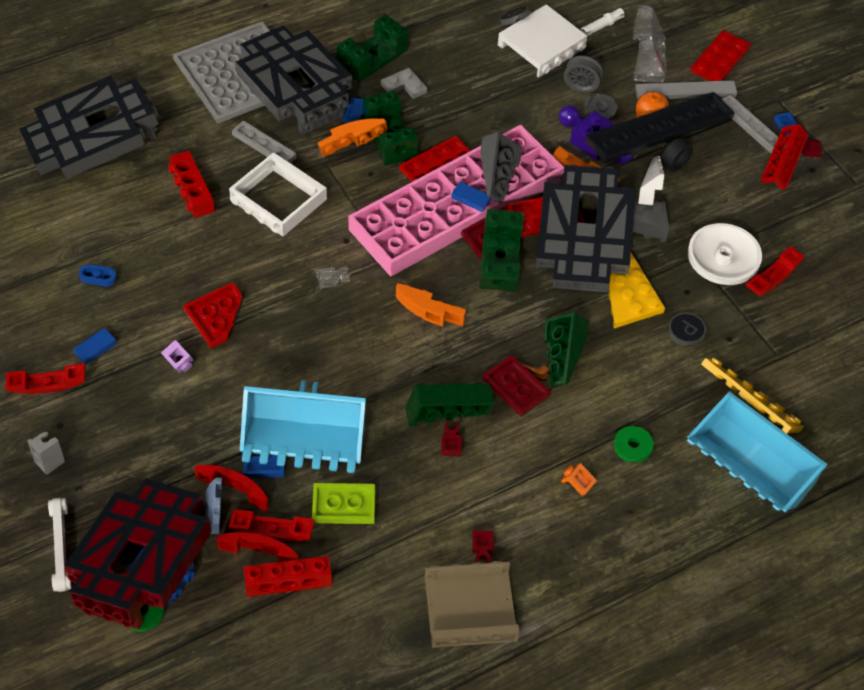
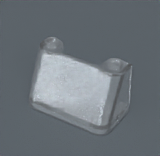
(652, 56)

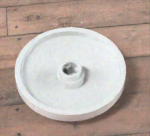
(724, 254)

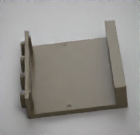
(470, 604)

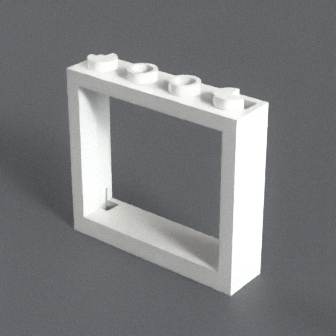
(292, 174)

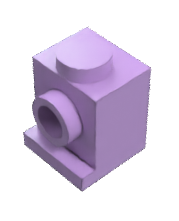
(173, 353)

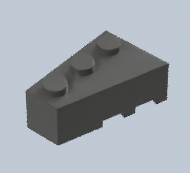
(651, 220)

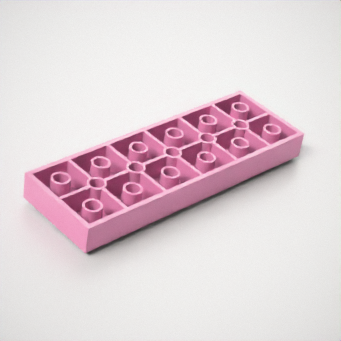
(426, 218)

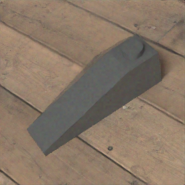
(499, 161)

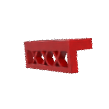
(789, 156)

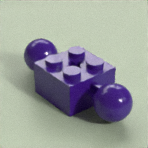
(570, 116)

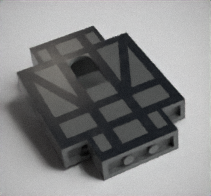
(266, 69)
(67, 142)
(586, 252)

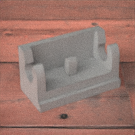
(46, 454)

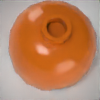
(650, 103)

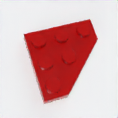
(215, 314)

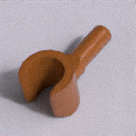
(539, 373)

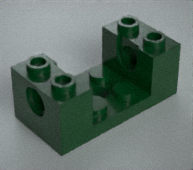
(387, 44)
(399, 142)
(501, 234)

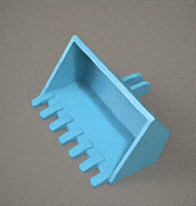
(302, 426)
(758, 453)

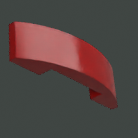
(776, 273)
(45, 382)
(234, 479)
(279, 529)
(233, 541)

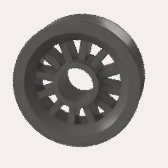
(583, 74)

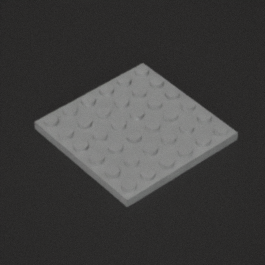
(214, 74)

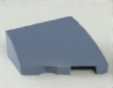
(212, 504)

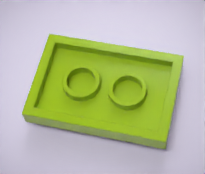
(343, 503)

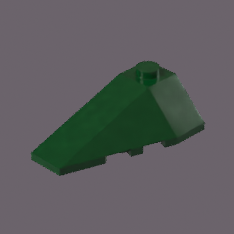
(565, 341)

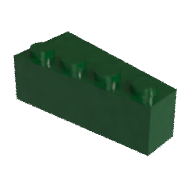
(448, 401)

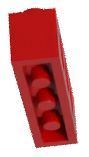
(191, 184)
(287, 576)

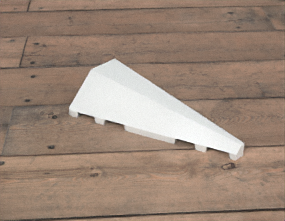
(652, 181)

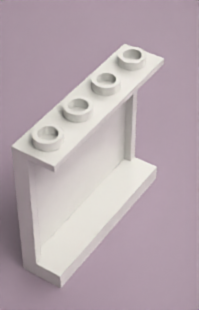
(544, 39)

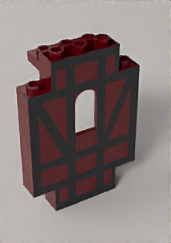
(162, 521)

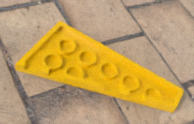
(632, 296)
(756, 399)

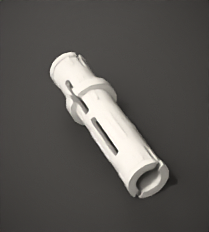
(607, 19)

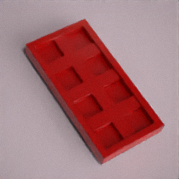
(720, 57)
(433, 158)
(532, 215)

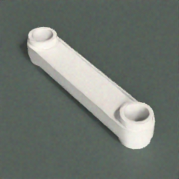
(57, 509)

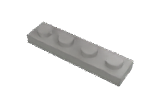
(262, 142)

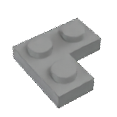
(404, 80)

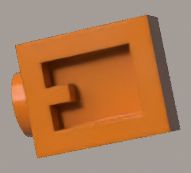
(579, 478)

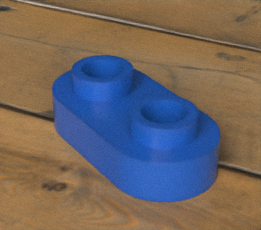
(98, 275)

